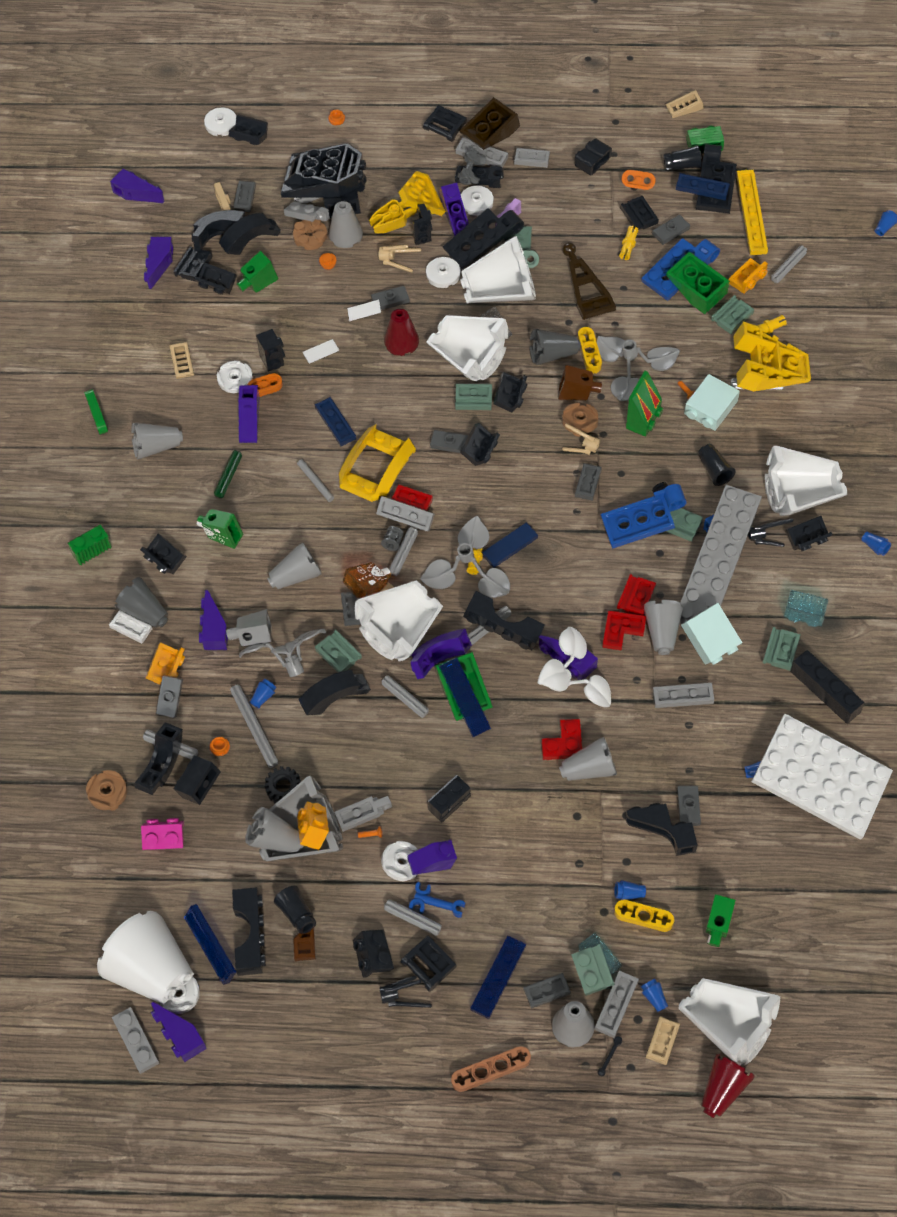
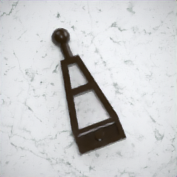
(593, 306)

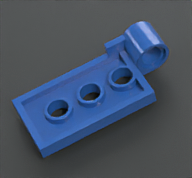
(653, 279)
(667, 500)

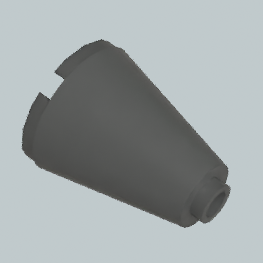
(552, 346)
(142, 604)

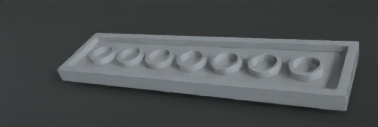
(720, 551)

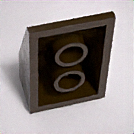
(491, 124)

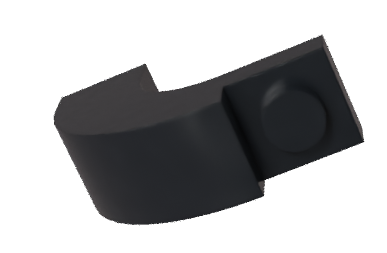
(213, 225)
(245, 230)
(332, 688)
(162, 762)

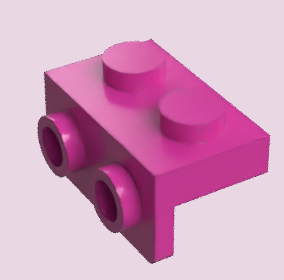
(162, 834)

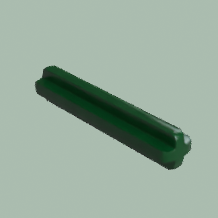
(227, 474)

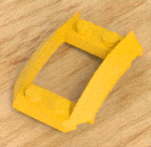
(386, 443)

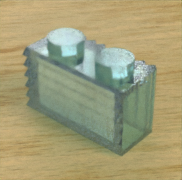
(806, 608)

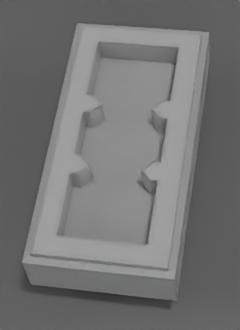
(532, 157)

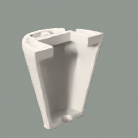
(499, 276)
(471, 344)
(801, 481)
(397, 619)
(145, 958)
(732, 1017)

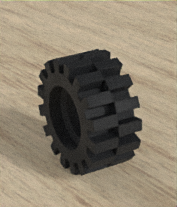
(274, 778)

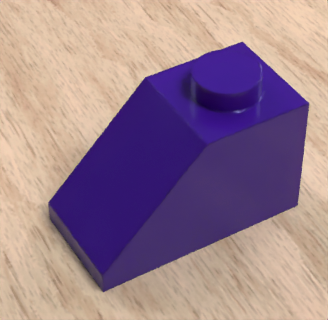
(432, 858)

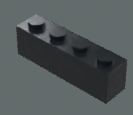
(827, 686)

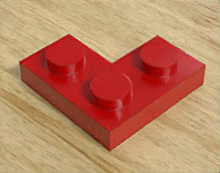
(620, 624)
(566, 745)

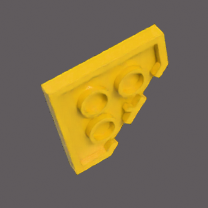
(419, 191)

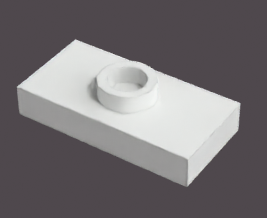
(130, 626)

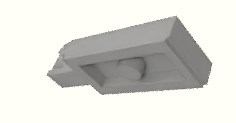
(306, 212)
(362, 812)

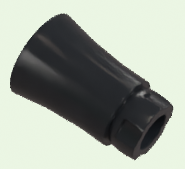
(683, 158)
(717, 467)
(295, 909)

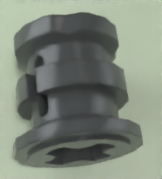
(392, 538)

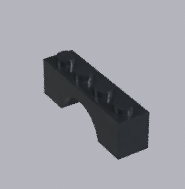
(482, 612)
(249, 955)

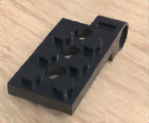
(711, 161)
(507, 226)

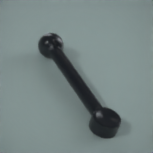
(617, 1042)

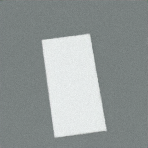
(364, 310)
(320, 351)

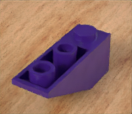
(133, 188)
(454, 207)
(160, 257)
(248, 413)
(214, 627)
(578, 667)
(181, 1032)

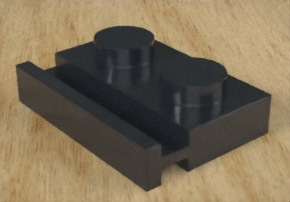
(639, 213)
(192, 263)

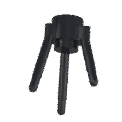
(758, 532)
(390, 993)

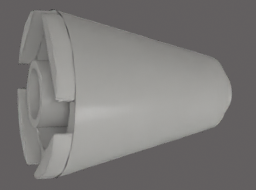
(344, 226)
(154, 439)
(294, 568)
(663, 624)
(589, 763)
(272, 833)
(573, 1025)

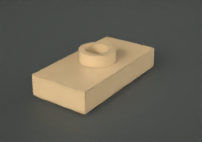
(222, 198)
(662, 1040)

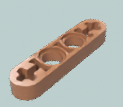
(492, 1072)

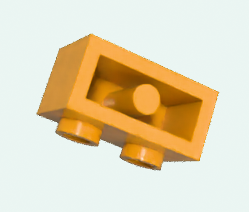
(312, 825)

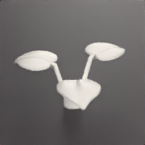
(558, 677)

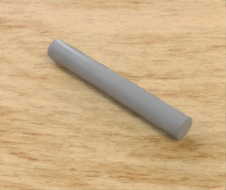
(314, 479)

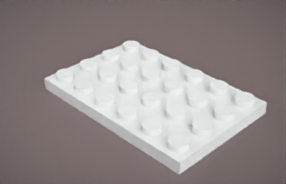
(822, 776)

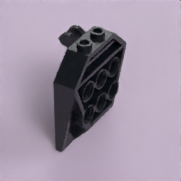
(325, 173)

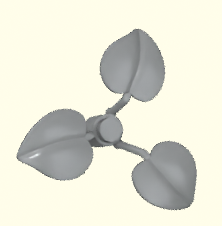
(612, 347)
(472, 535)
(291, 662)

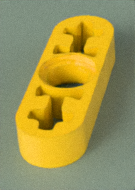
(593, 344)
(627, 917)

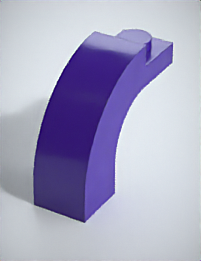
(438, 649)

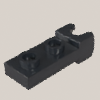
(487, 176)

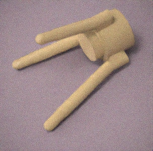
(387, 253)
(590, 443)

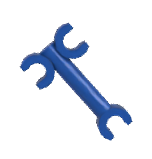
(422, 897)

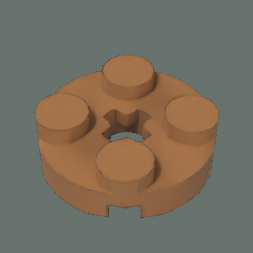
(301, 236)
(576, 410)
(106, 801)

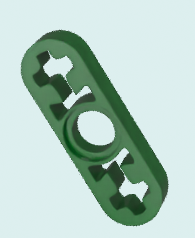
(96, 412)

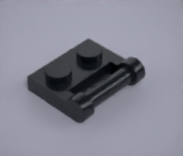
(447, 119)
(433, 958)

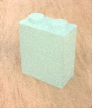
(711, 402)
(712, 634)

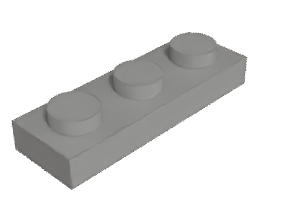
(493, 156)
(405, 513)
(683, 695)
(616, 1004)
(135, 1040)

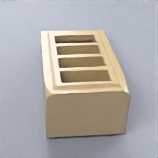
(688, 98)
(177, 348)

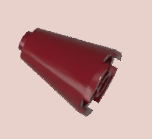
(401, 334)
(724, 1085)

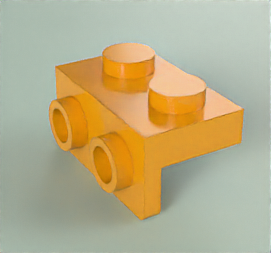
(748, 275)
(165, 663)

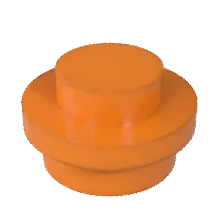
(336, 117)
(327, 260)
(219, 746)

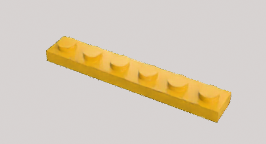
(752, 212)

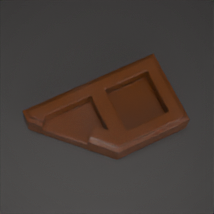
(304, 946)

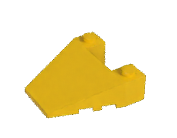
(771, 361)

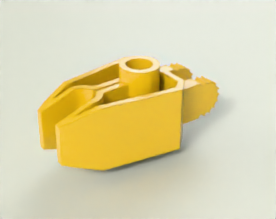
(391, 217)

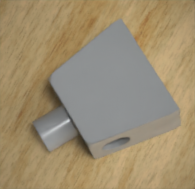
(252, 629)

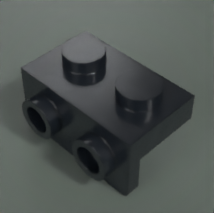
(249, 130)
(422, 226)
(216, 278)
(510, 392)
(479, 445)
(808, 532)
(164, 555)
(372, 952)

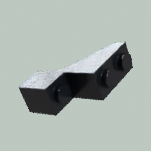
(657, 821)

